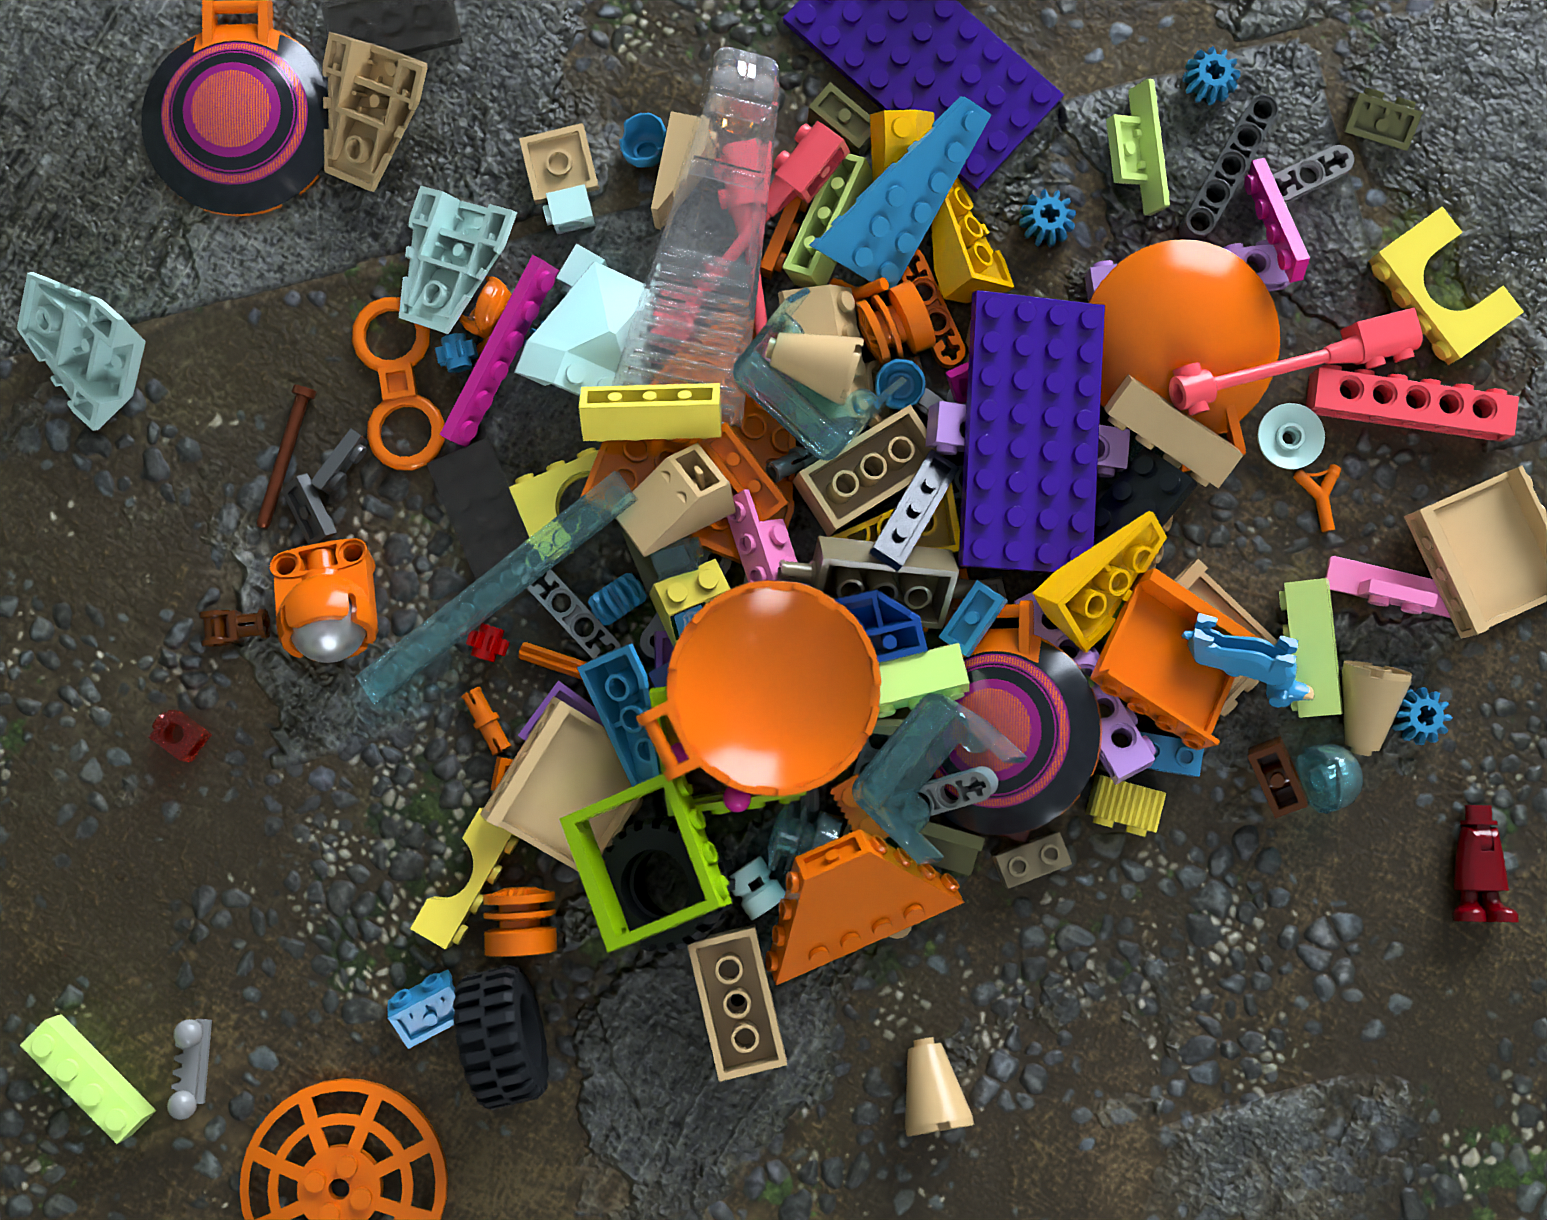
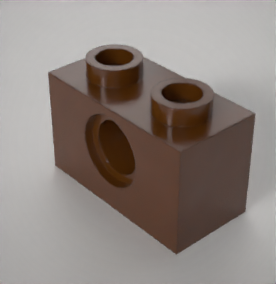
(1277, 777)

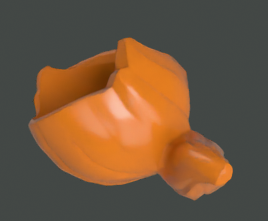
(487, 311)

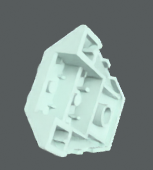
(449, 256)
(584, 333)
(84, 345)

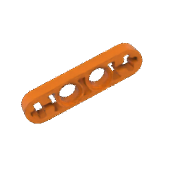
(937, 306)

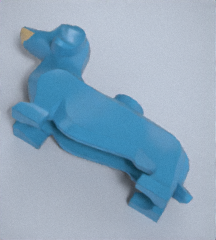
(1250, 658)

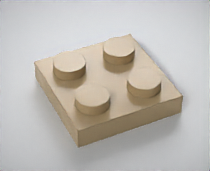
(558, 161)

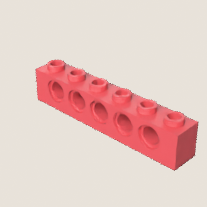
(1497, 407)

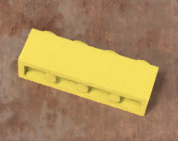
(650, 412)

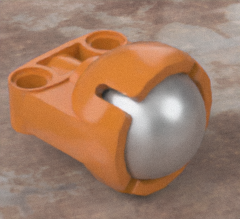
(326, 600)

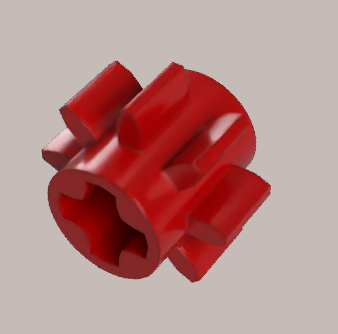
(487, 642)

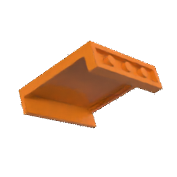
(1152, 665)

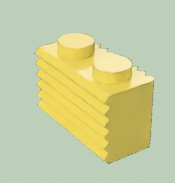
(1125, 804)

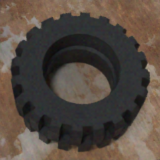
(626, 870)
(500, 1037)

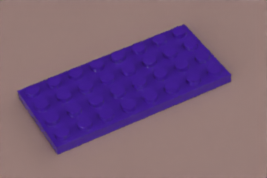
(925, 60)
(1030, 432)

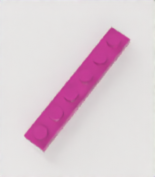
(499, 351)

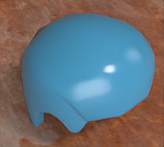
(643, 140)
(910, 392)

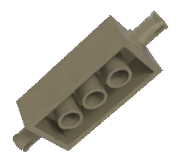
(846, 568)

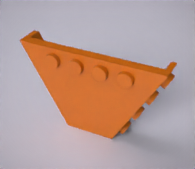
(850, 898)

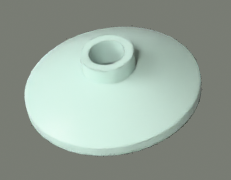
(1304, 428)

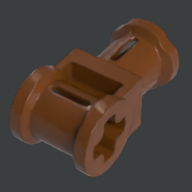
(229, 627)

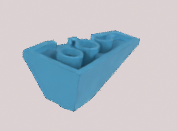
(619, 695)

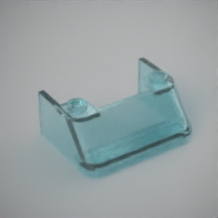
(808, 416)
(909, 759)

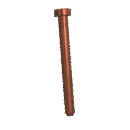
(284, 454)

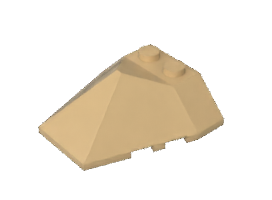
(367, 106)

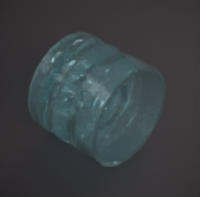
(797, 836)

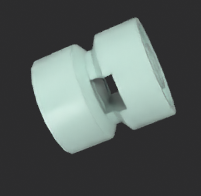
(762, 898)

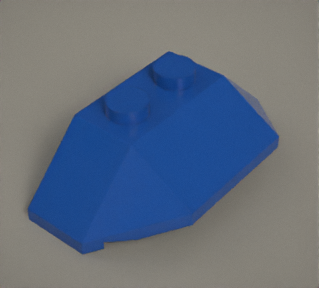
(889, 625)

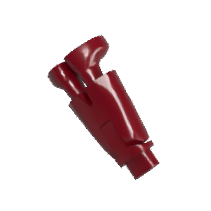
(1480, 869)

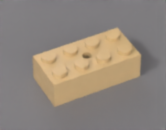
(840, 488)
(743, 1036)

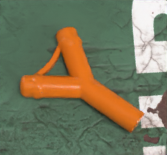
(866, 290)
(1320, 493)

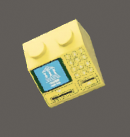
(685, 594)

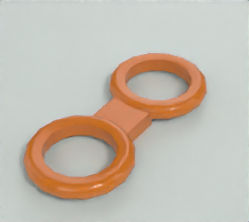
(397, 388)

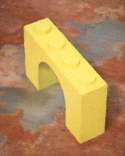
(1449, 331)
(540, 495)

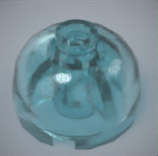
(1330, 777)

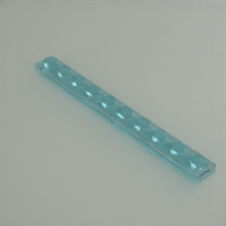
(497, 587)

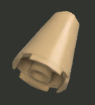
(816, 361)
(1371, 703)
(933, 1091)

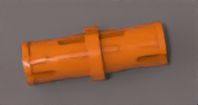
(486, 721)

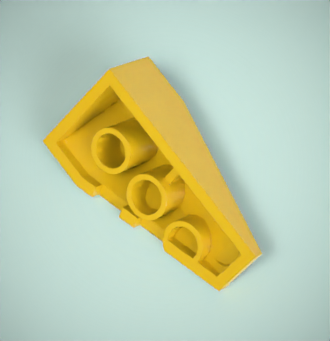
(893, 133)
(962, 252)
(1091, 587)

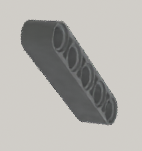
(1236, 157)

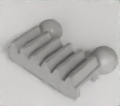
(194, 1040)

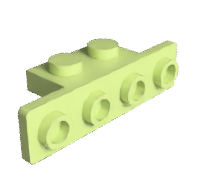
(1138, 148)

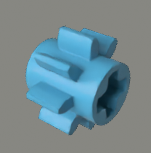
(456, 352)

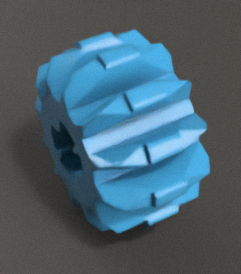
(1211, 76)
(1055, 210)
(617, 599)
(1430, 724)

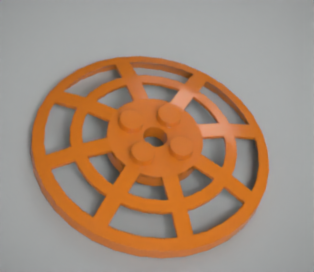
(346, 1160)

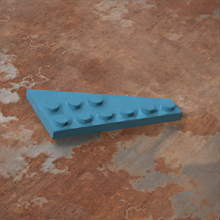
(897, 209)

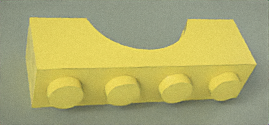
(444, 917)

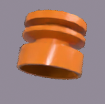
(900, 322)
(519, 922)

